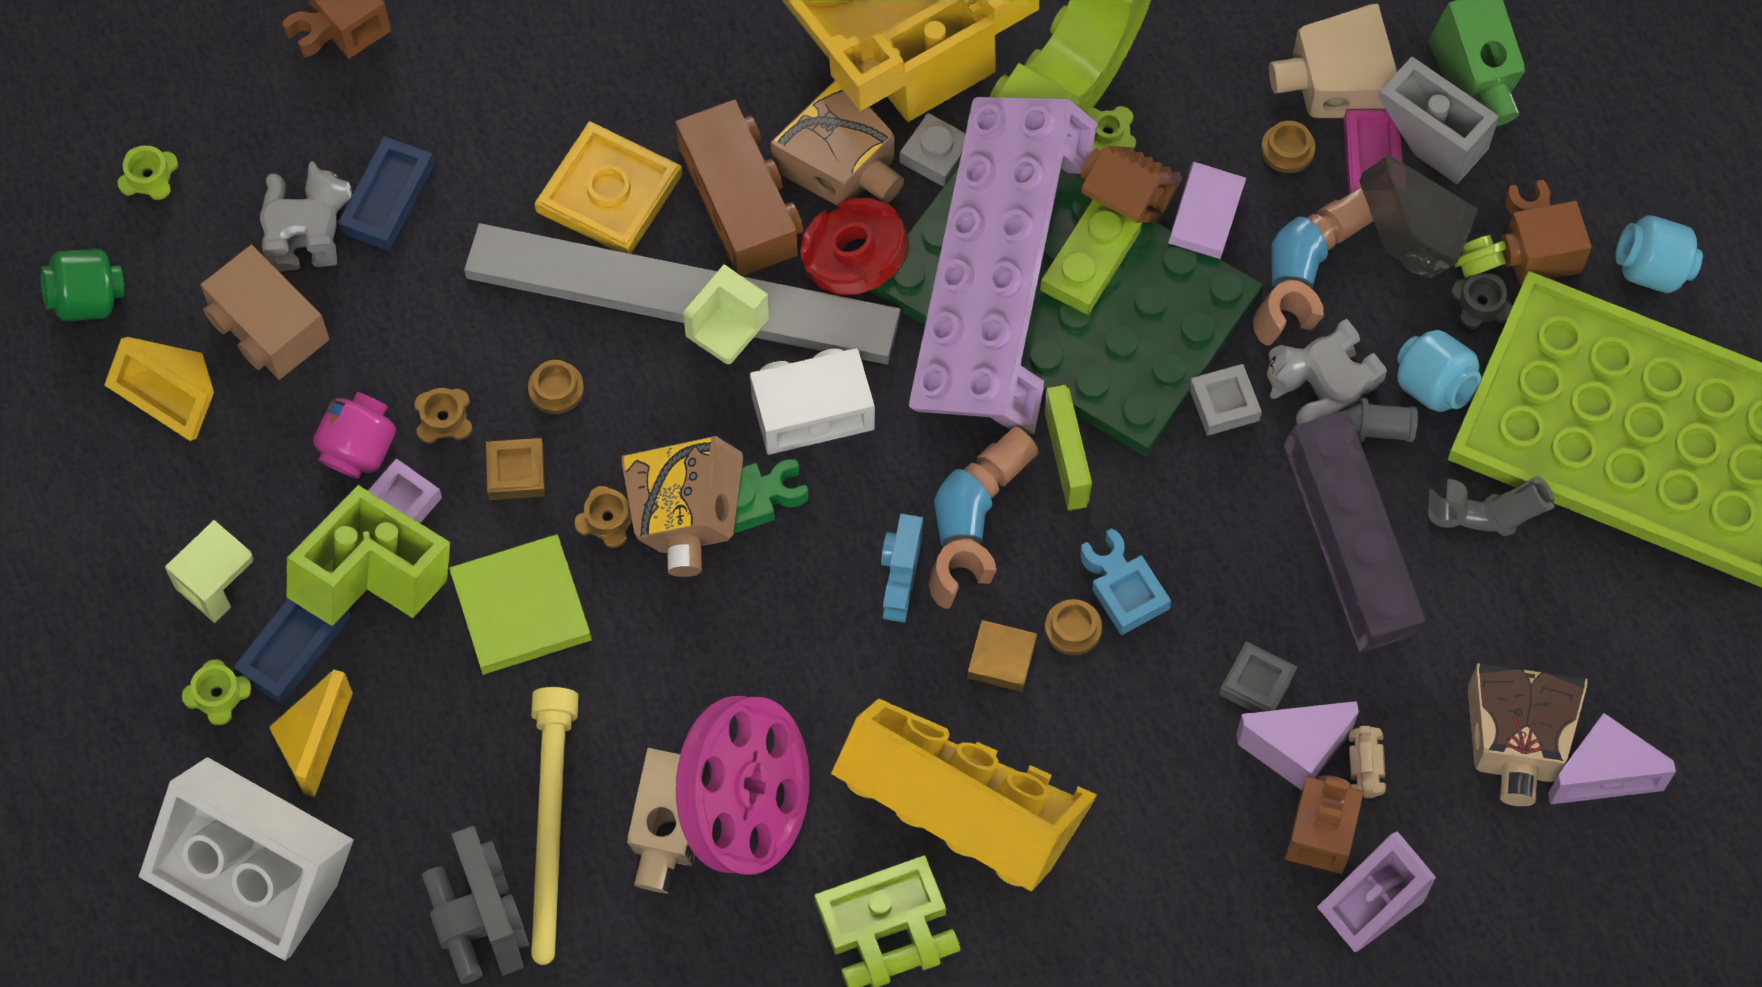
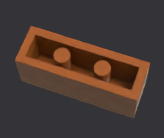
(739, 187)

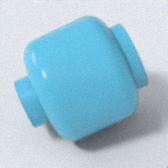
(1658, 254)
(1438, 371)

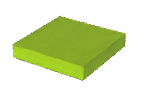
(520, 604)

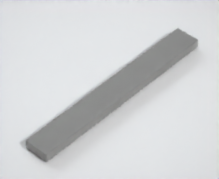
(667, 288)

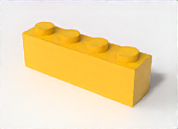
(961, 793)

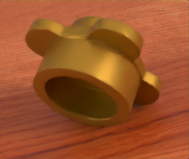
(438, 401)
(603, 501)

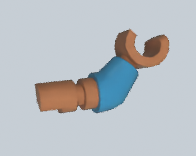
(1295, 262)
(962, 510)

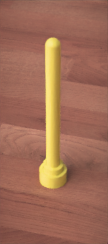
(554, 712)

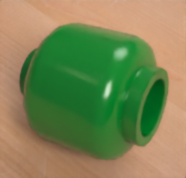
(81, 284)

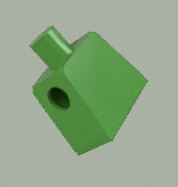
(1479, 53)

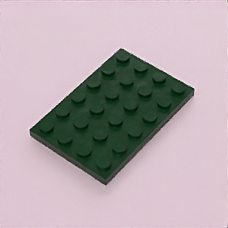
(1142, 340)

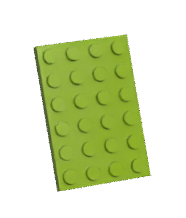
(1624, 424)

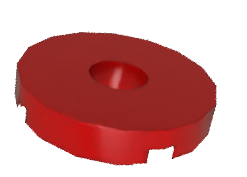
(861, 269)

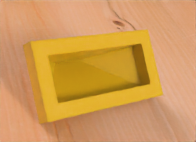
(163, 382)
(310, 729)

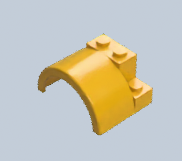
(908, 48)

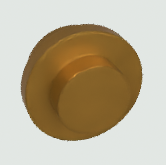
(1288, 147)
(555, 387)
(1073, 627)

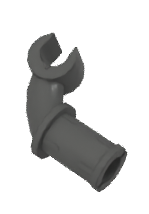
(1384, 421)
(1495, 513)

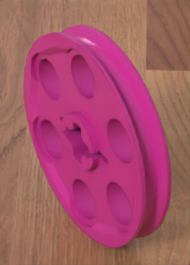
(742, 785)

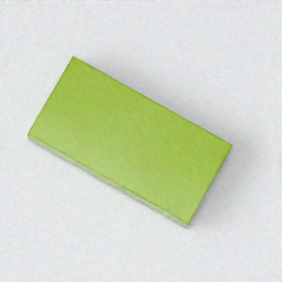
(1068, 447)

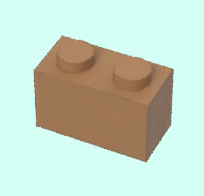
(264, 313)

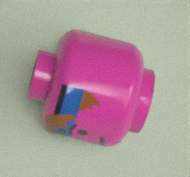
(354, 435)

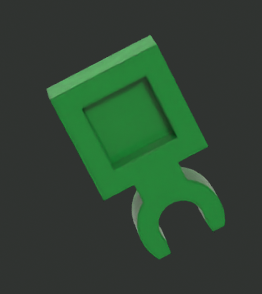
(760, 493)

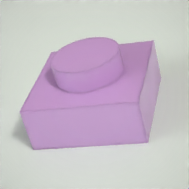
(406, 491)

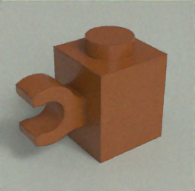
(347, 22)
(1544, 236)
(1324, 823)

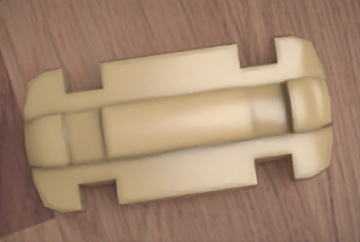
(1367, 761)

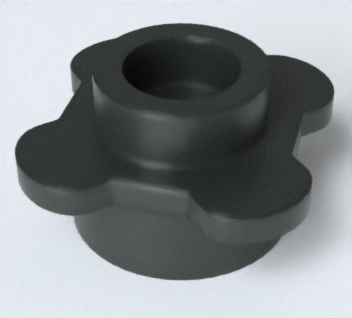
(1482, 286)

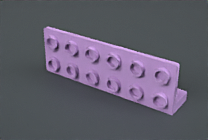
(995, 257)

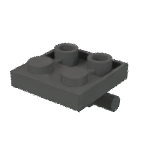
(476, 914)

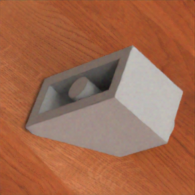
(1438, 119)

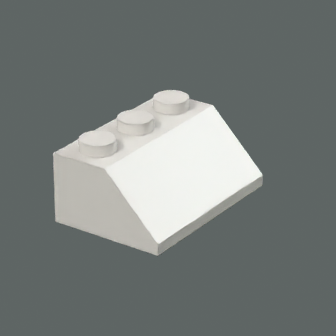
(244, 856)

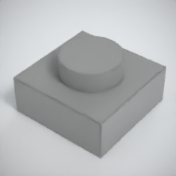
(934, 150)
(1225, 399)

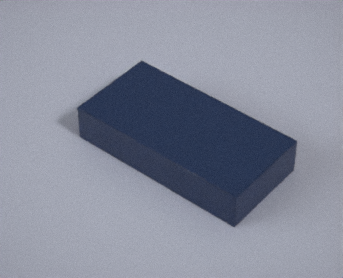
(386, 193)
(287, 650)

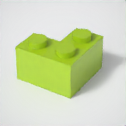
(363, 549)

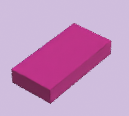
(1368, 139)

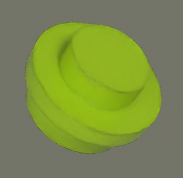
(1481, 256)

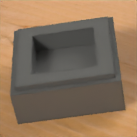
(1257, 679)

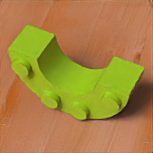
(1081, 55)

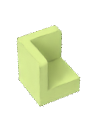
(726, 315)
(208, 568)

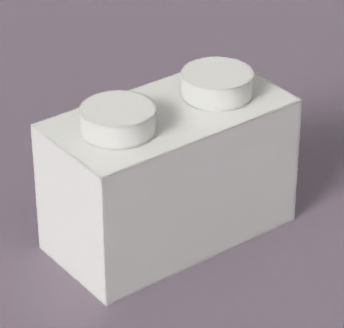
(812, 400)

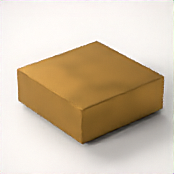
(515, 469)
(1002, 656)

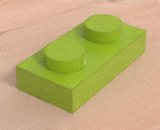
(1090, 257)

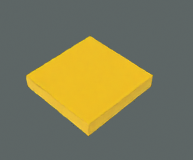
(608, 188)

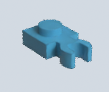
(901, 555)
(1125, 589)

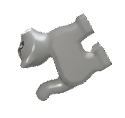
(303, 222)
(1329, 370)

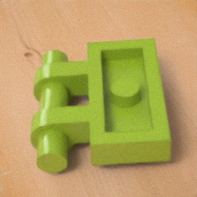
(882, 906)

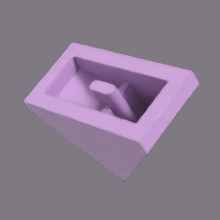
(1206, 210)
(1297, 740)
(1611, 765)
(1378, 893)

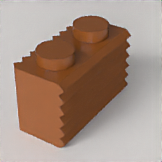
(1129, 183)

